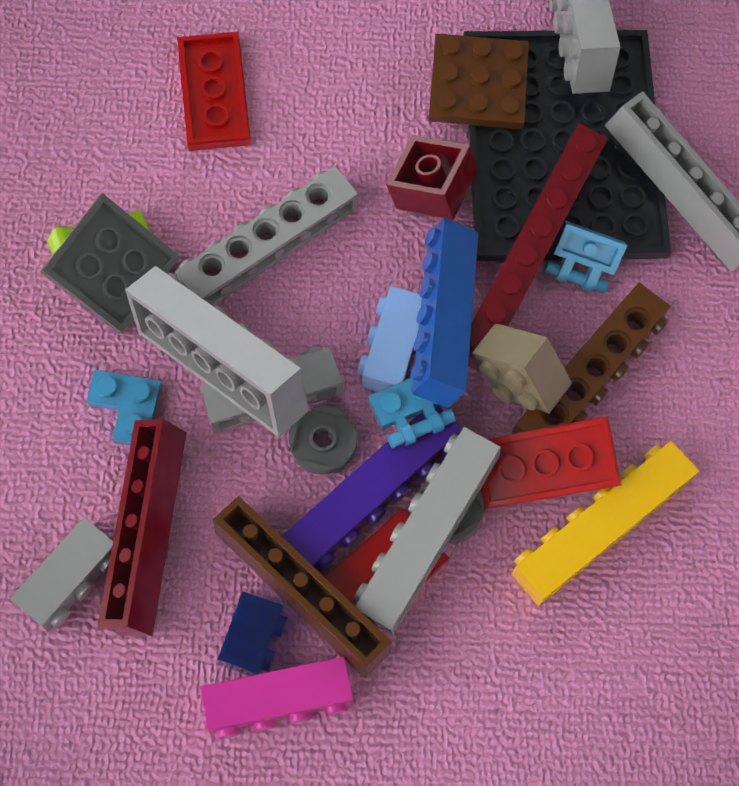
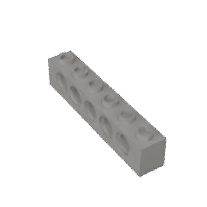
(288, 236)

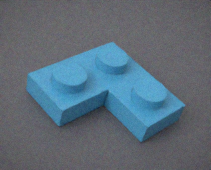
(130, 395)

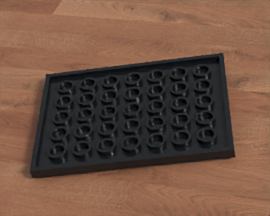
(517, 163)

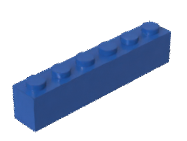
(445, 313)

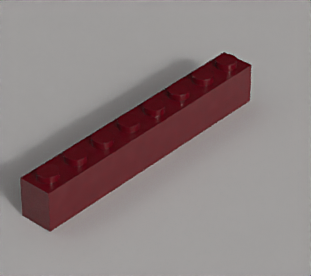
(537, 235)

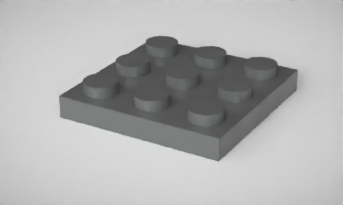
(104, 258)

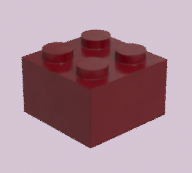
(432, 177)

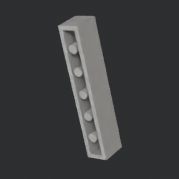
(680, 175)
(427, 530)

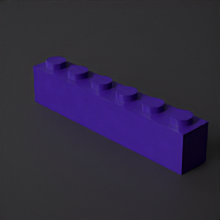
(365, 495)

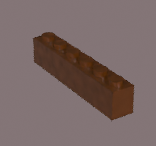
(302, 587)

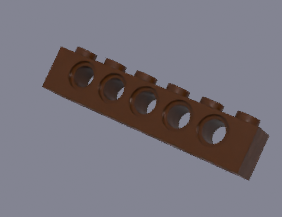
(638, 306)

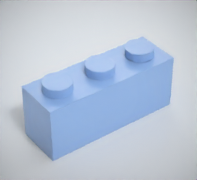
(391, 340)

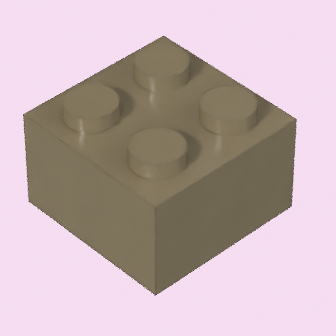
(522, 368)

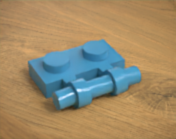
(587, 248)
(398, 404)

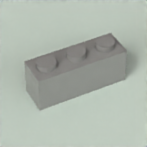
(65, 576)

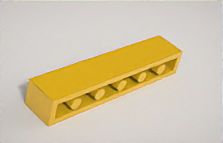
(604, 522)

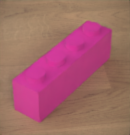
(276, 697)

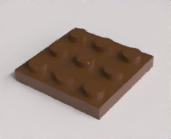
(479, 81)

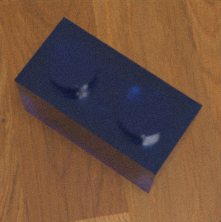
(252, 635)

